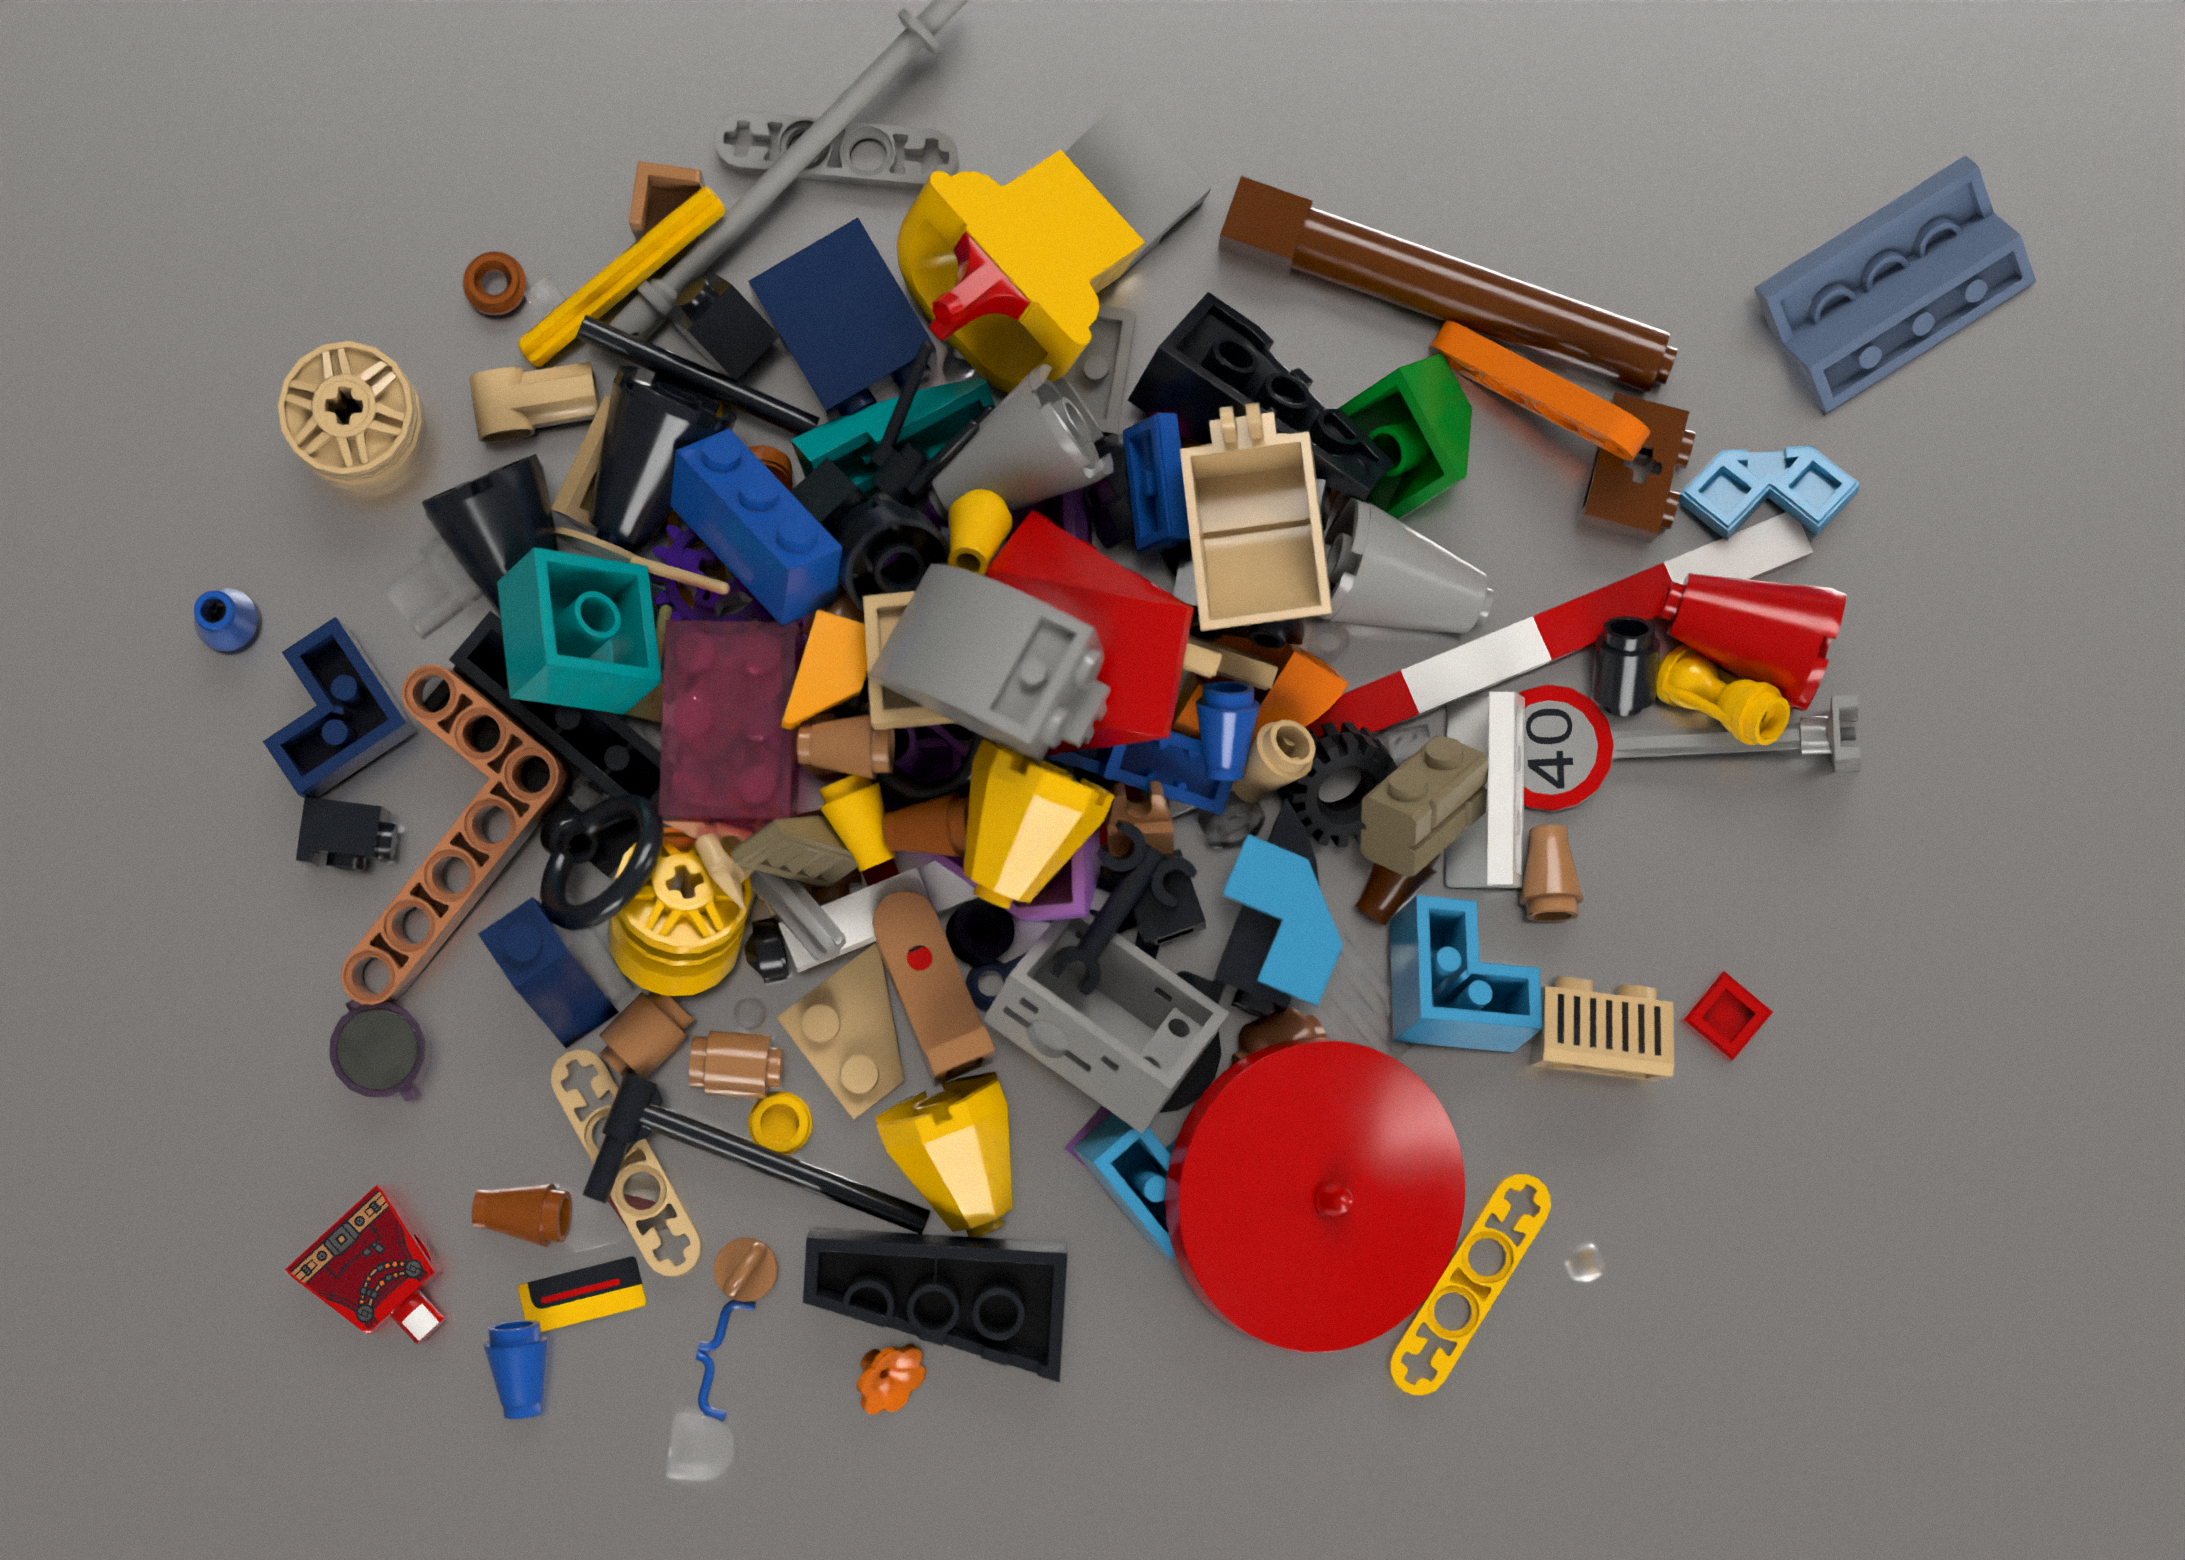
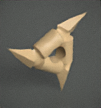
(710, 844)

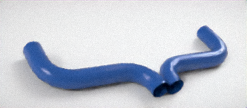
(708, 1362)

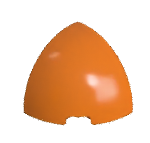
(1300, 692)

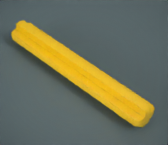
(622, 275)

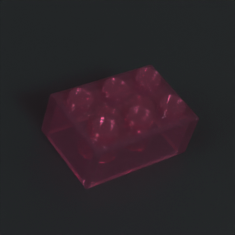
(724, 720)

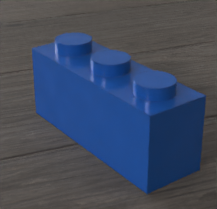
(755, 526)

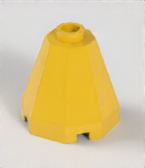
(1024, 823)
(955, 1150)

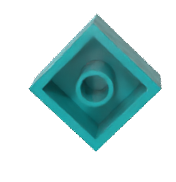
(578, 631)

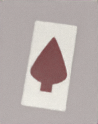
(601, 1224)

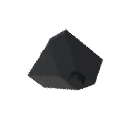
(1225, 361)

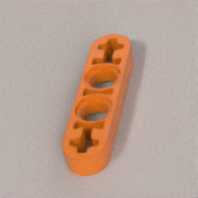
(1540, 390)

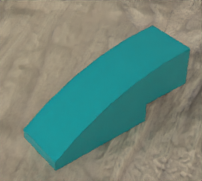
(930, 424)

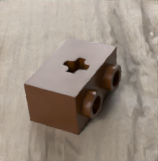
(1630, 507)

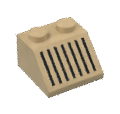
(1605, 1032)

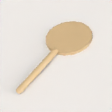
(612, 552)

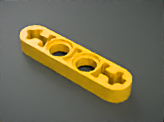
(1476, 1289)

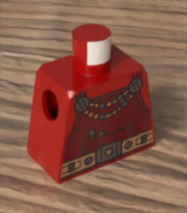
(373, 1268)

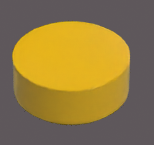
(781, 1122)

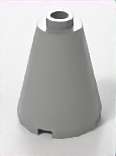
(1027, 448)
(1398, 577)

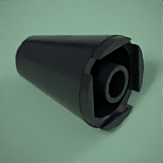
(639, 453)
(495, 521)

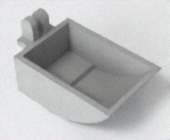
(996, 662)

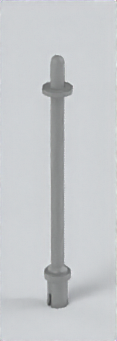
(658, 297)

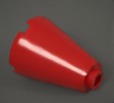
(1758, 629)

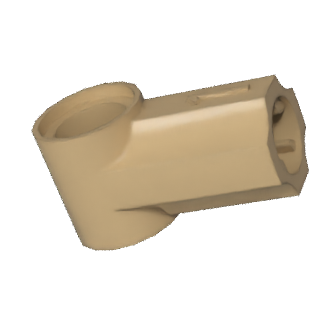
(515, 402)

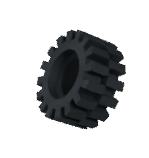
(1332, 753)

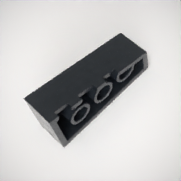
(948, 1290)

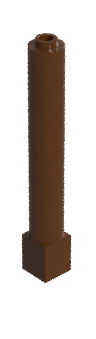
(1290, 233)

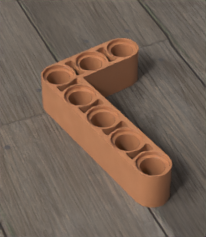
(464, 838)

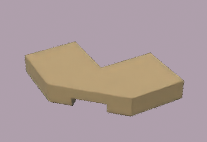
(1214, 658)

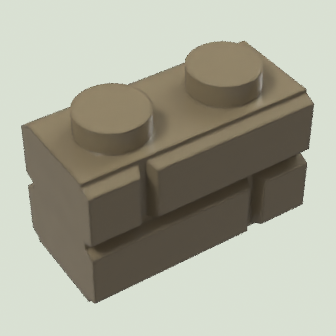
(1424, 805)

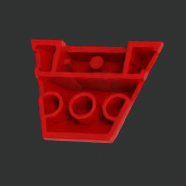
(1136, 622)

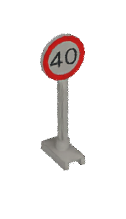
(1573, 747)

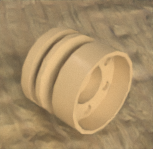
(376, 443)

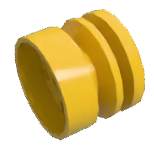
(680, 926)

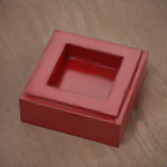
(1726, 1016)

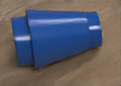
(235, 627)
(1226, 727)
(518, 1366)

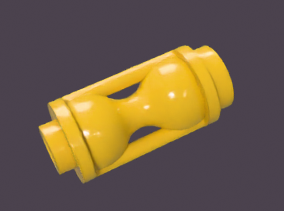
(1743, 706)

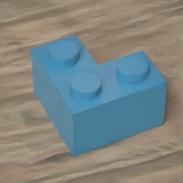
(1445, 991)
(1133, 1173)

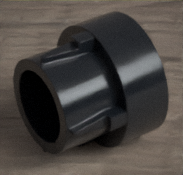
(876, 532)

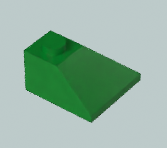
(1422, 426)

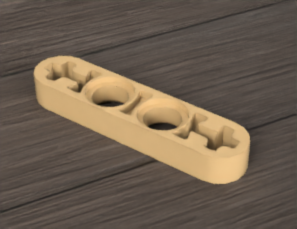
(638, 1159)

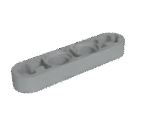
(835, 160)

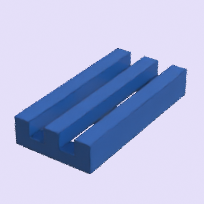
(1156, 483)

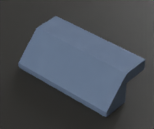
(1894, 284)

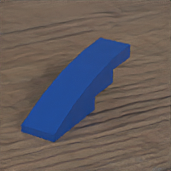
(1172, 761)

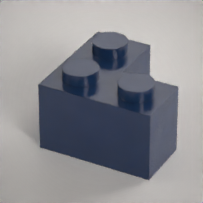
(352, 718)

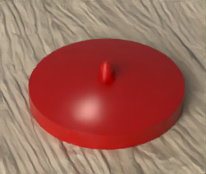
(1315, 1194)

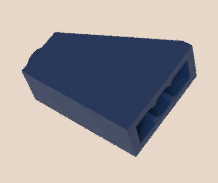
(548, 973)

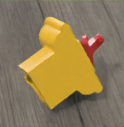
(1013, 265)

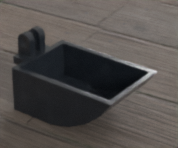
(1254, 935)

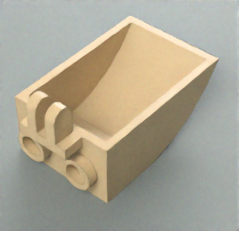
(1255, 523)

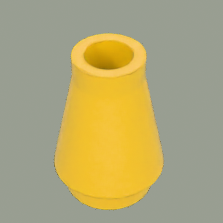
(977, 529)
(857, 815)

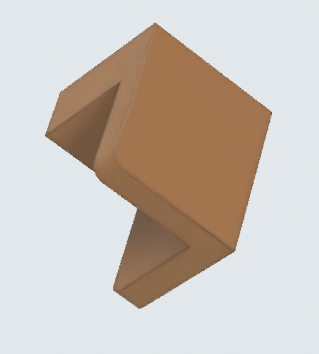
(659, 192)

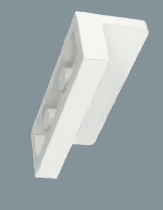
(1492, 847)

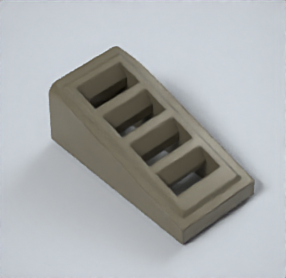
(798, 850)

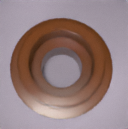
(494, 264)

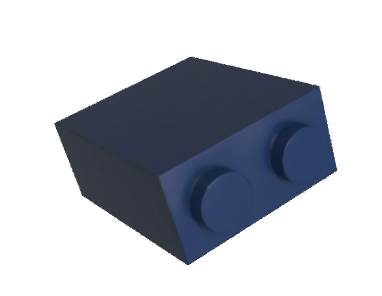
(842, 319)

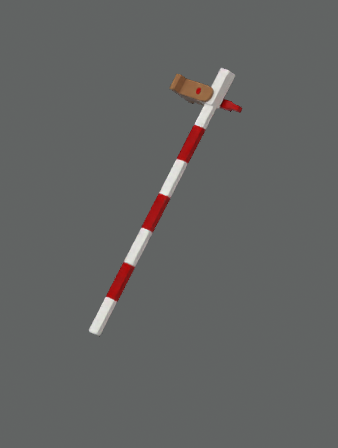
(903, 907)

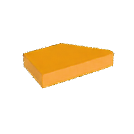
(830, 668)

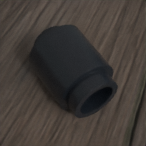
(1626, 666)

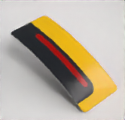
(583, 1294)

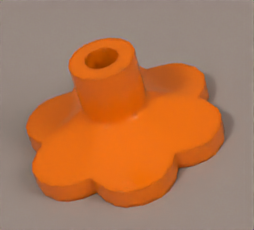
(889, 1378)

